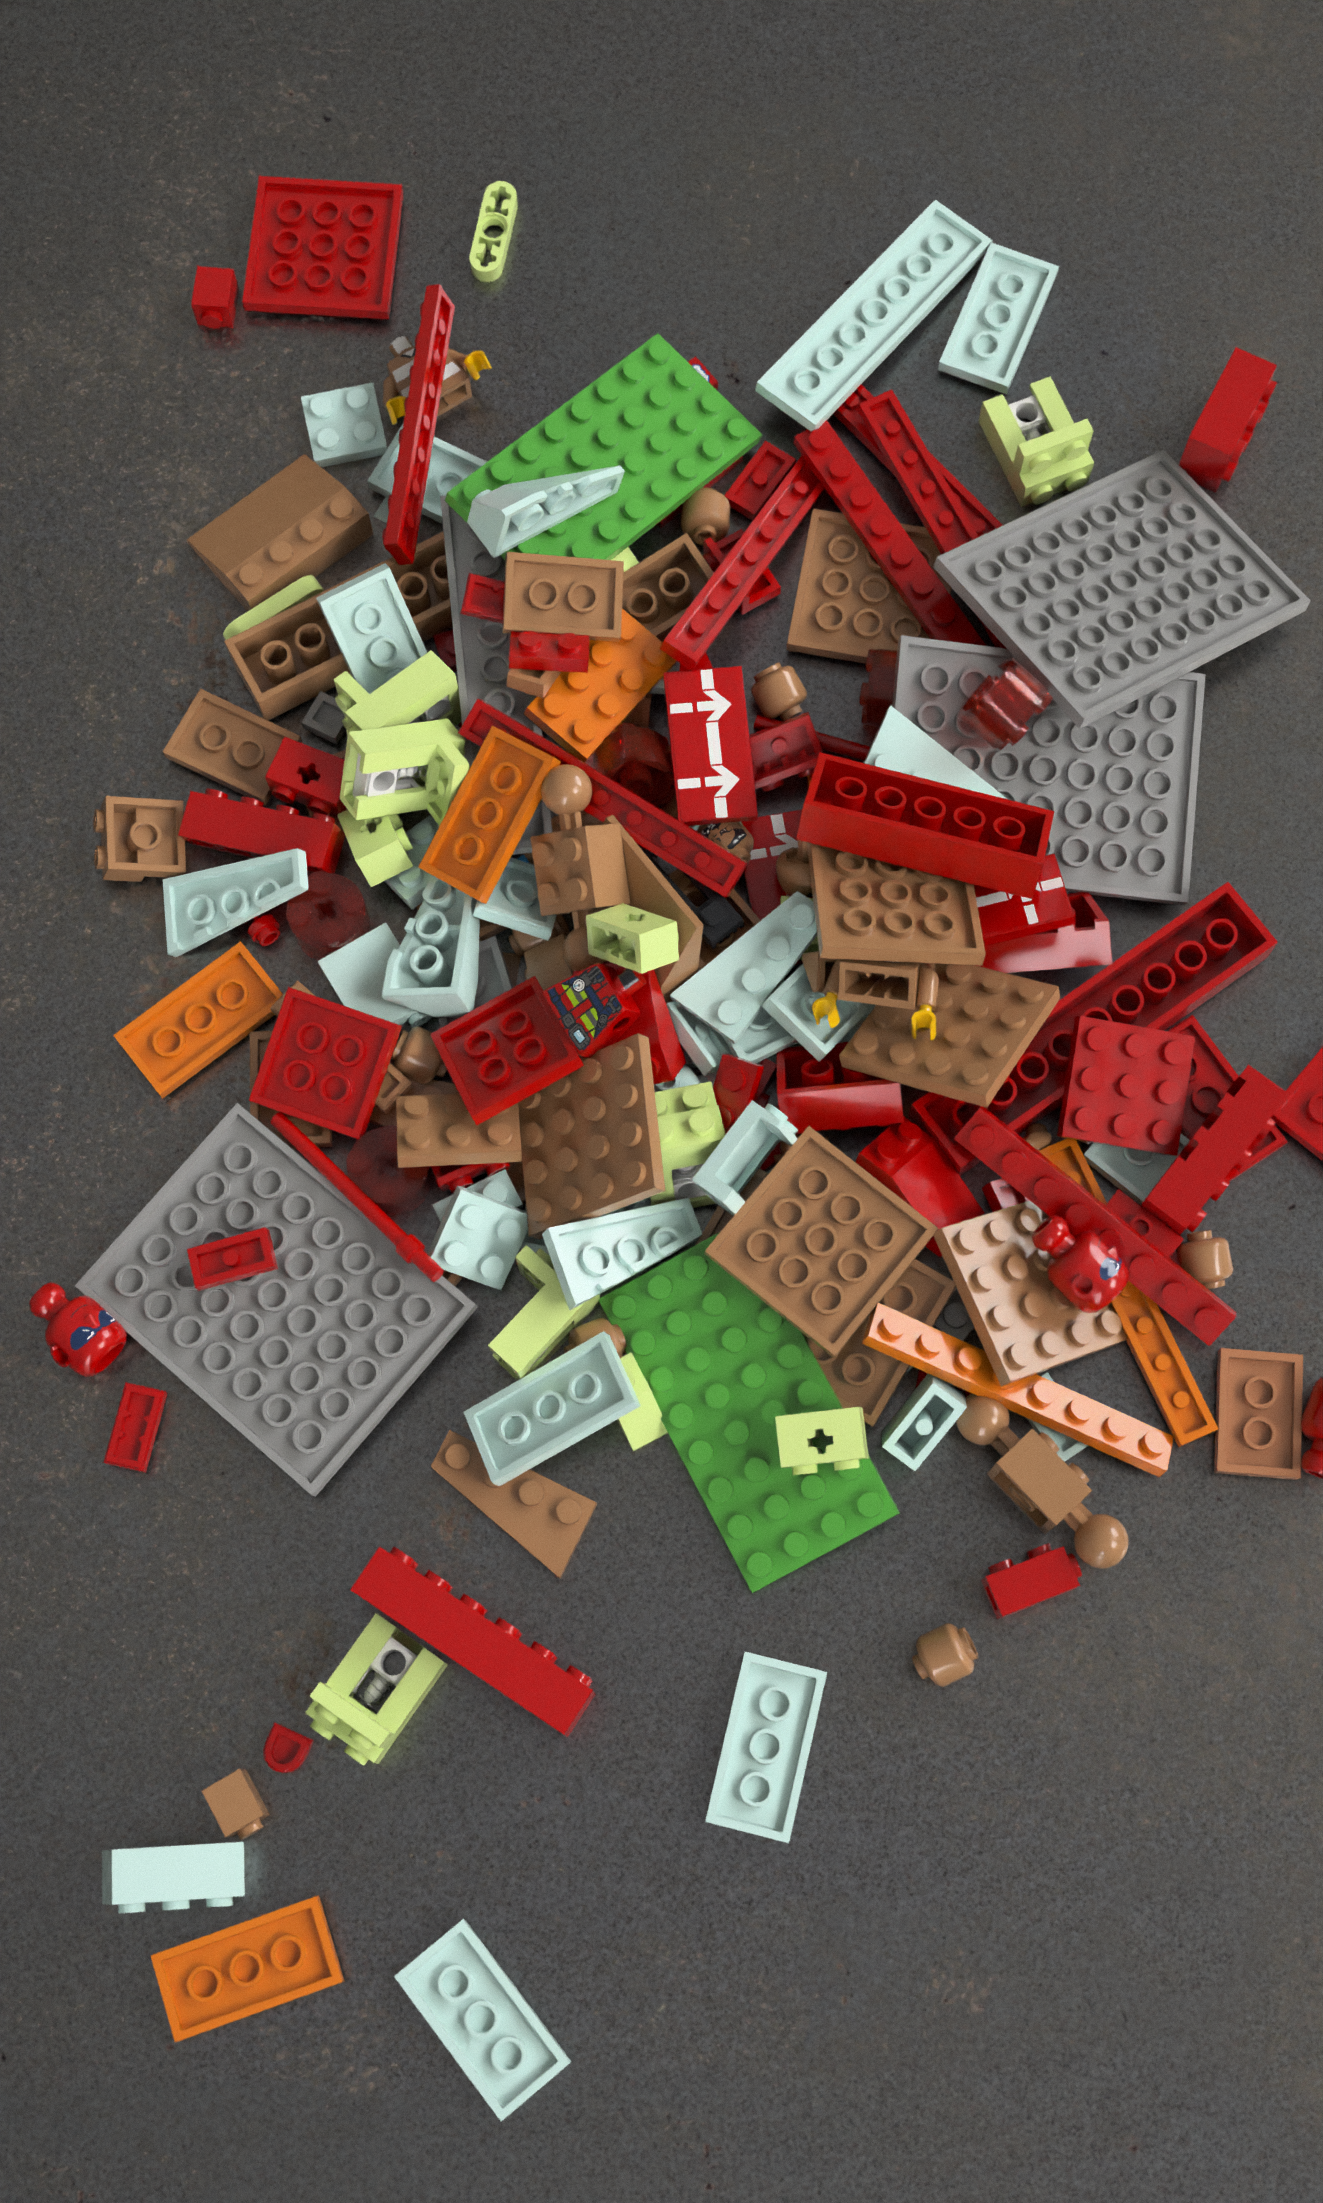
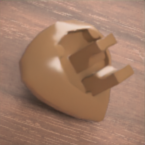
(794, 870)

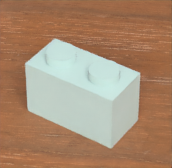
(923, 1420)

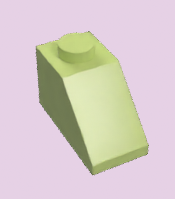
(644, 1422)

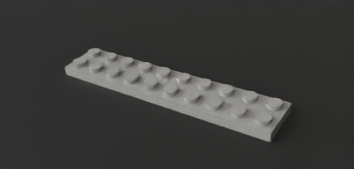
(483, 648)

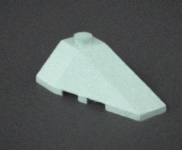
(530, 507)
(438, 956)

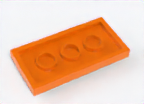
(589, 705)
(488, 815)
(200, 1020)
(247, 1968)

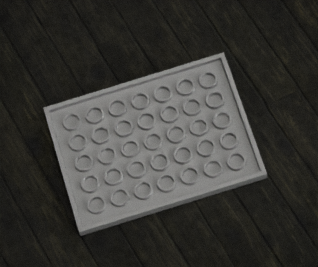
(1121, 587)
(1115, 786)
(294, 1353)

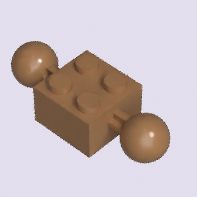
(578, 865)
(1043, 1482)

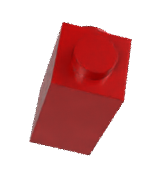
(1032, 1581)

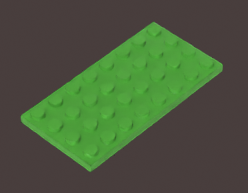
(641, 415)
(720, 1377)

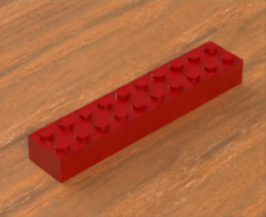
(1143, 988)

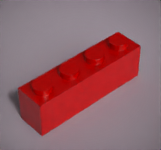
(257, 831)

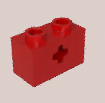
(301, 763)

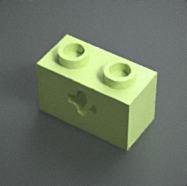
(377, 845)
(632, 938)
(798, 1430)

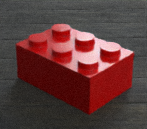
(1228, 419)
(831, 1095)

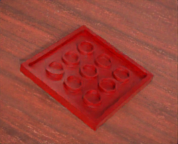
(323, 247)

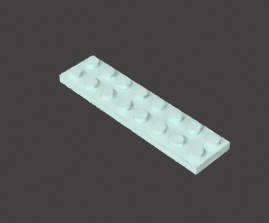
(873, 316)

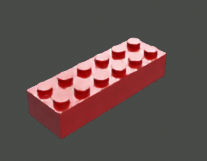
(925, 825)
(473, 1641)

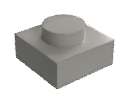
(325, 718)

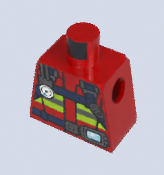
(595, 1006)

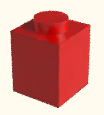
(215, 297)

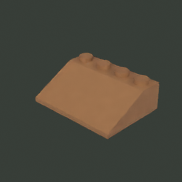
(282, 532)
(655, 894)

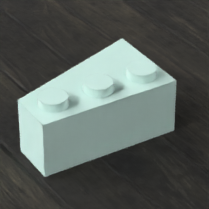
(173, 1876)

